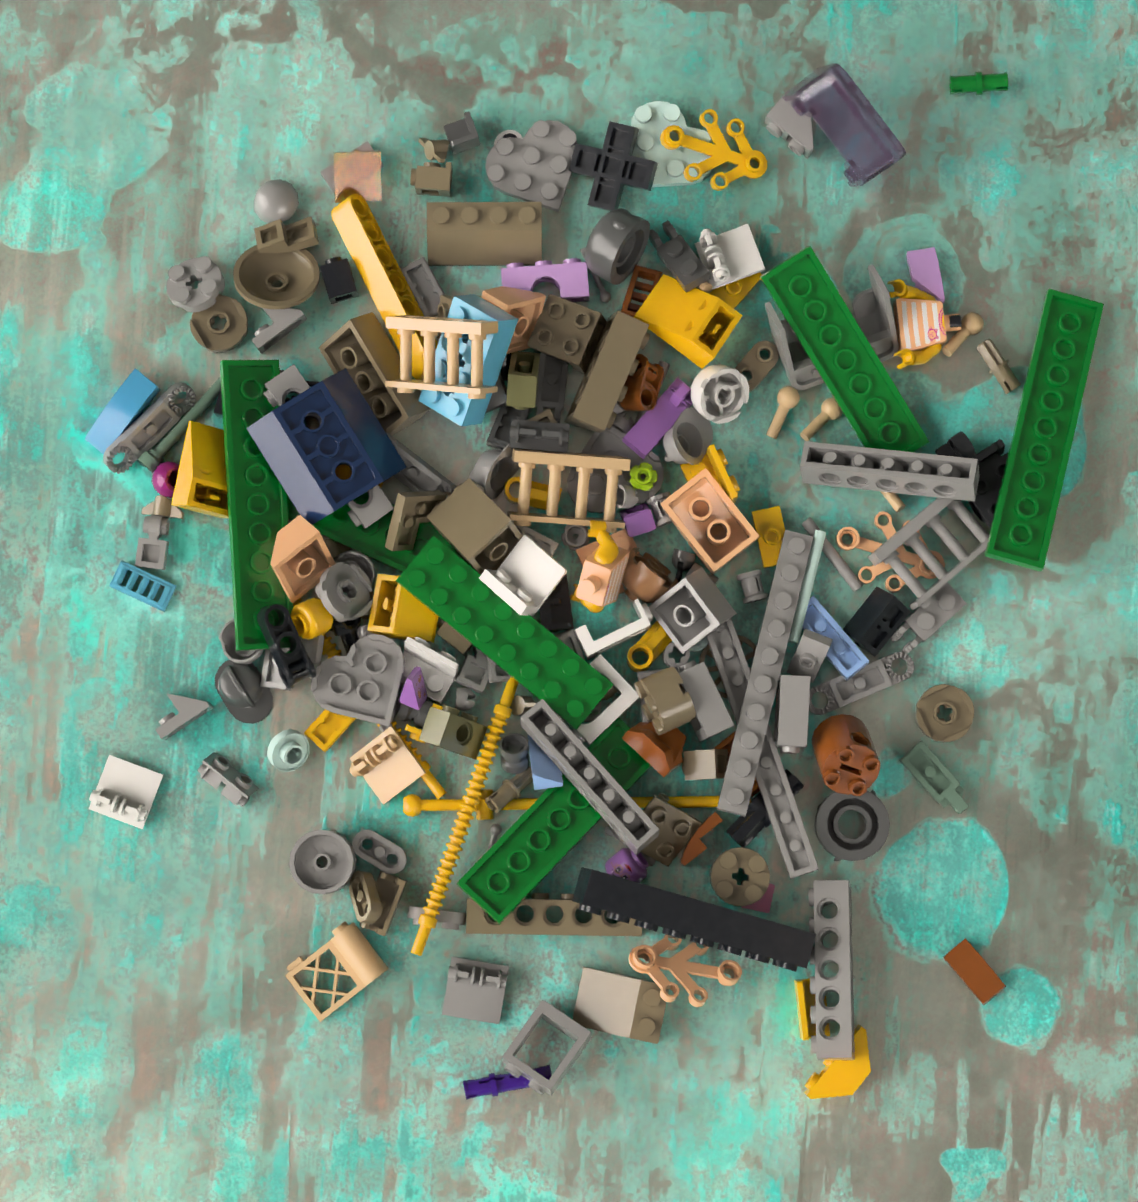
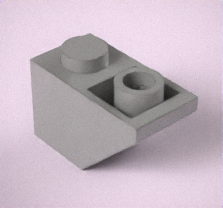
(792, 127)

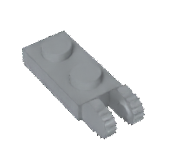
(928, 620)

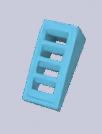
(120, 575)

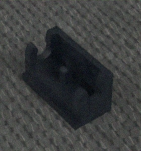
(556, 609)
(876, 621)

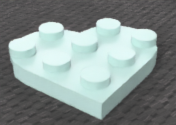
(651, 121)

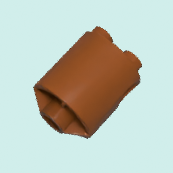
(845, 754)

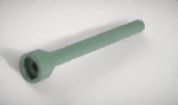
(154, 457)

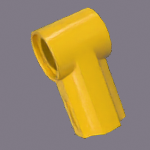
(538, 494)
(652, 644)

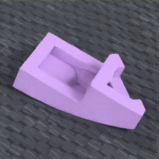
(926, 272)

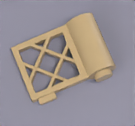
(355, 956)

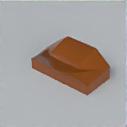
(660, 751)

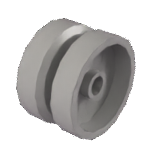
(322, 844)

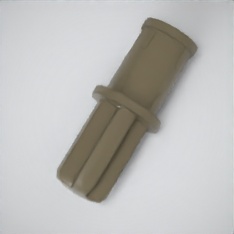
(998, 366)
(509, 790)

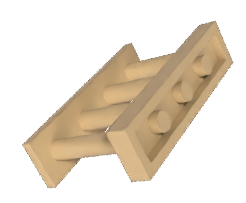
(453, 330)
(556, 463)

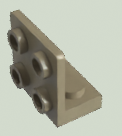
(567, 332)

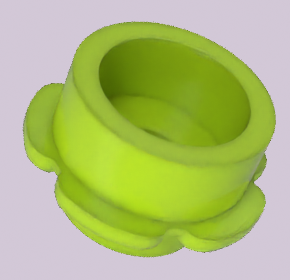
(643, 484)

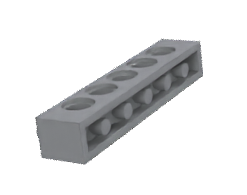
(293, 382)
(890, 471)
(589, 777)
(842, 1045)

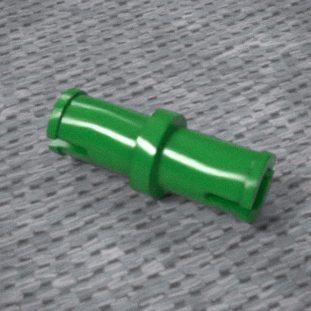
(978, 83)

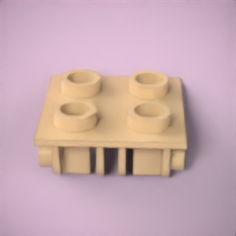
(386, 765)

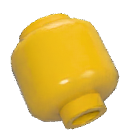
(311, 618)

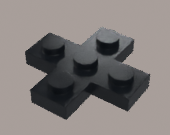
(613, 166)

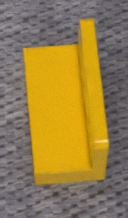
(804, 1002)

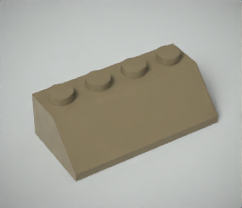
(484, 233)
(372, 360)
(607, 373)

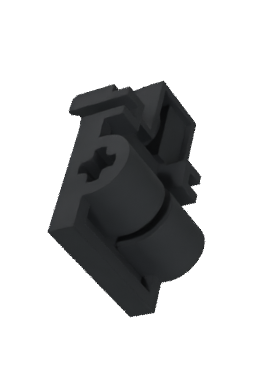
(990, 470)

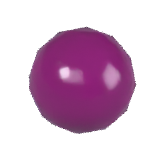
(165, 478)

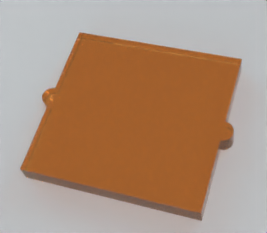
(357, 174)

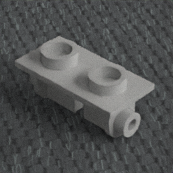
(218, 770)

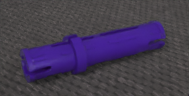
(500, 1083)

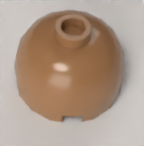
(646, 577)

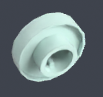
(288, 750)

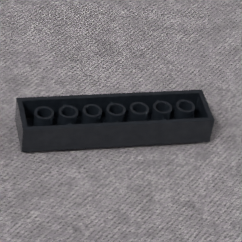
(701, 920)

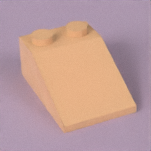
(709, 521)

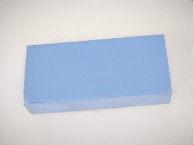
(544, 771)

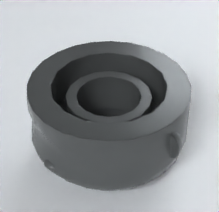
(616, 245)
(874, 833)

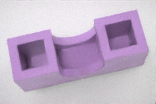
(569, 277)

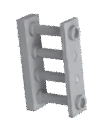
(909, 536)

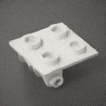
(729, 255)
(125, 792)

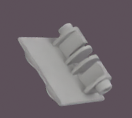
(475, 990)

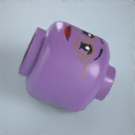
(627, 865)

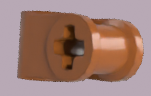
(643, 386)

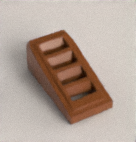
(644, 273)

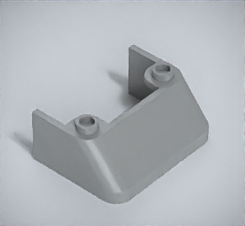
(872, 313)

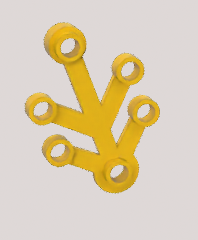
(719, 151)

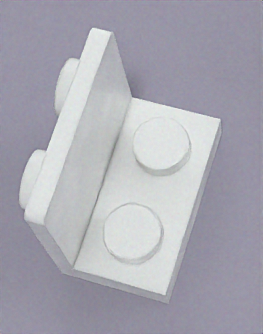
(525, 577)
(437, 669)

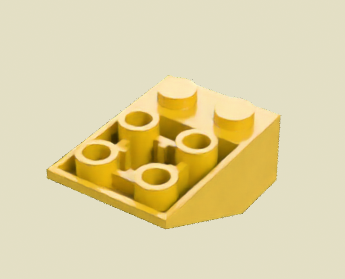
(689, 321)
(202, 472)

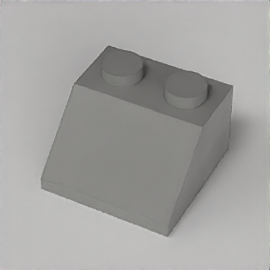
(692, 610)

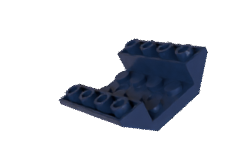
(307, 458)

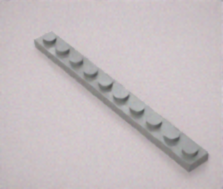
(765, 673)
(770, 771)

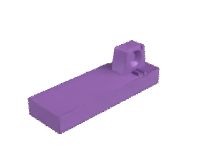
(659, 420)

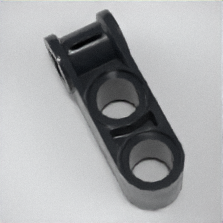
(296, 657)

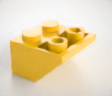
(399, 613)

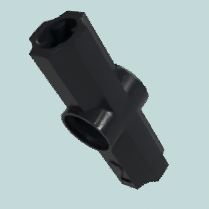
(757, 818)

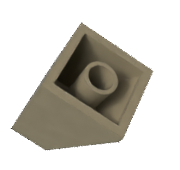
(475, 527)

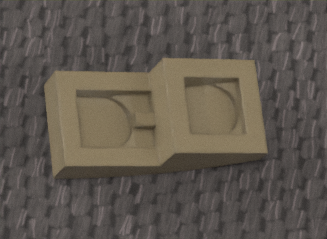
(281, 238)

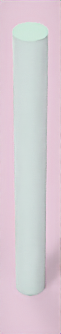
(807, 585)

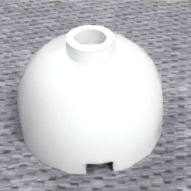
(719, 393)

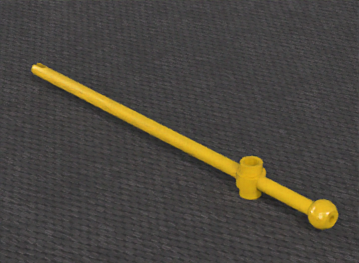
(414, 804)

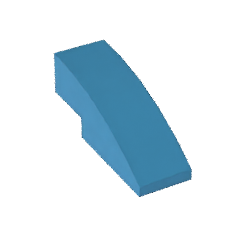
(122, 410)

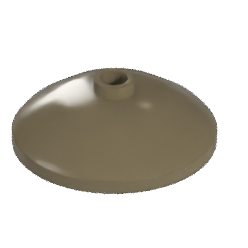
(276, 278)

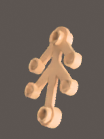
(870, 546)
(681, 968)

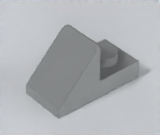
(283, 323)
(189, 711)

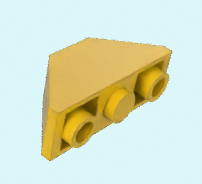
(842, 1076)

